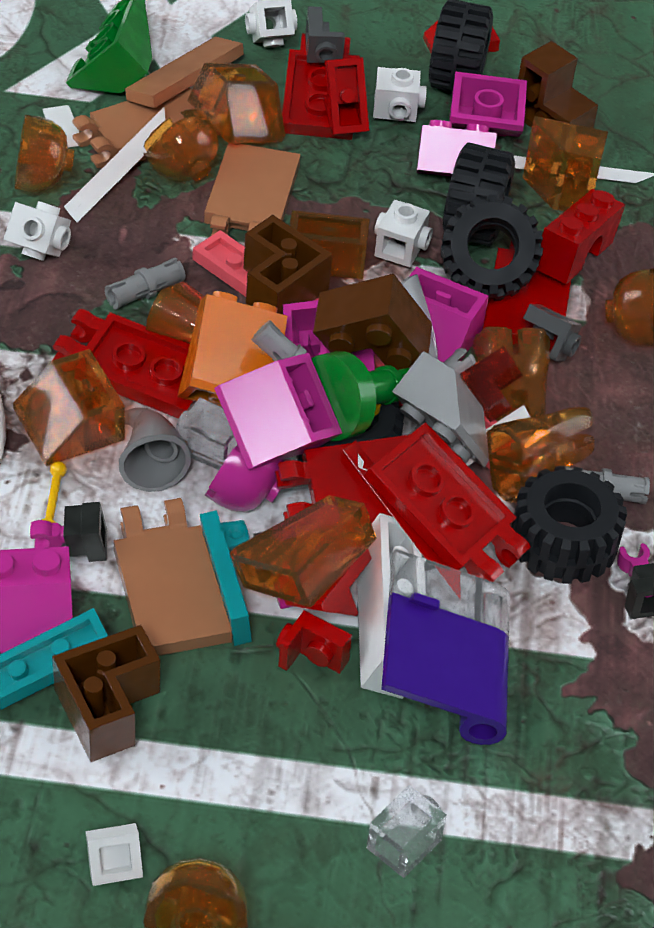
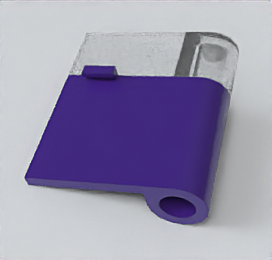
(449, 644)

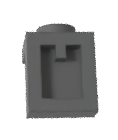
(321, 43)
(556, 324)

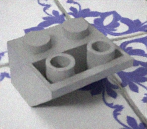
(440, 398)

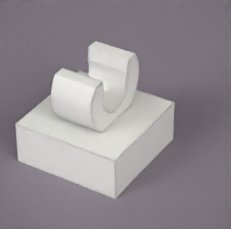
(114, 854)

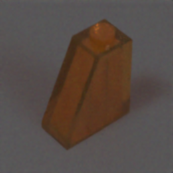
(305, 551)

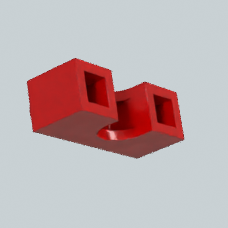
(580, 229)

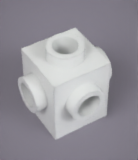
(283, 19)
(398, 94)
(38, 230)
(402, 233)

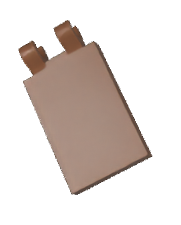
(116, 125)
(251, 187)
(171, 582)

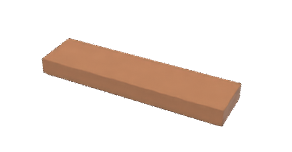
(182, 72)

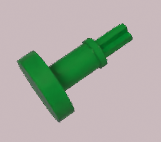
(355, 390)

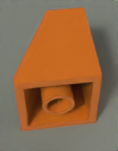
(223, 344)

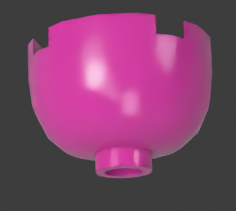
(243, 488)

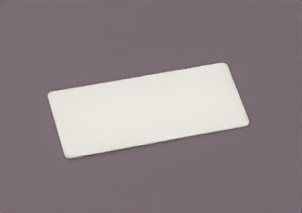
(63, 117)

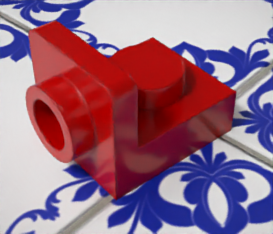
(317, 640)

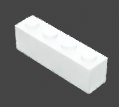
(373, 599)

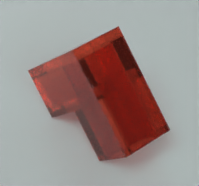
(489, 378)

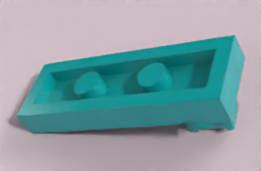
(220, 541)
(30, 664)

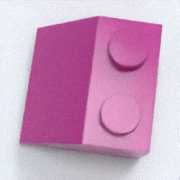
(488, 102)
(33, 593)

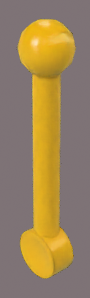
(57, 470)

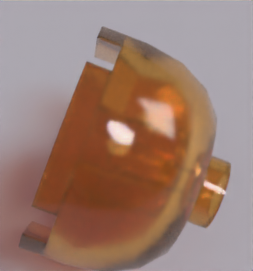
(183, 148)
(42, 155)
(633, 308)
(196, 895)

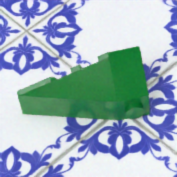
(118, 53)

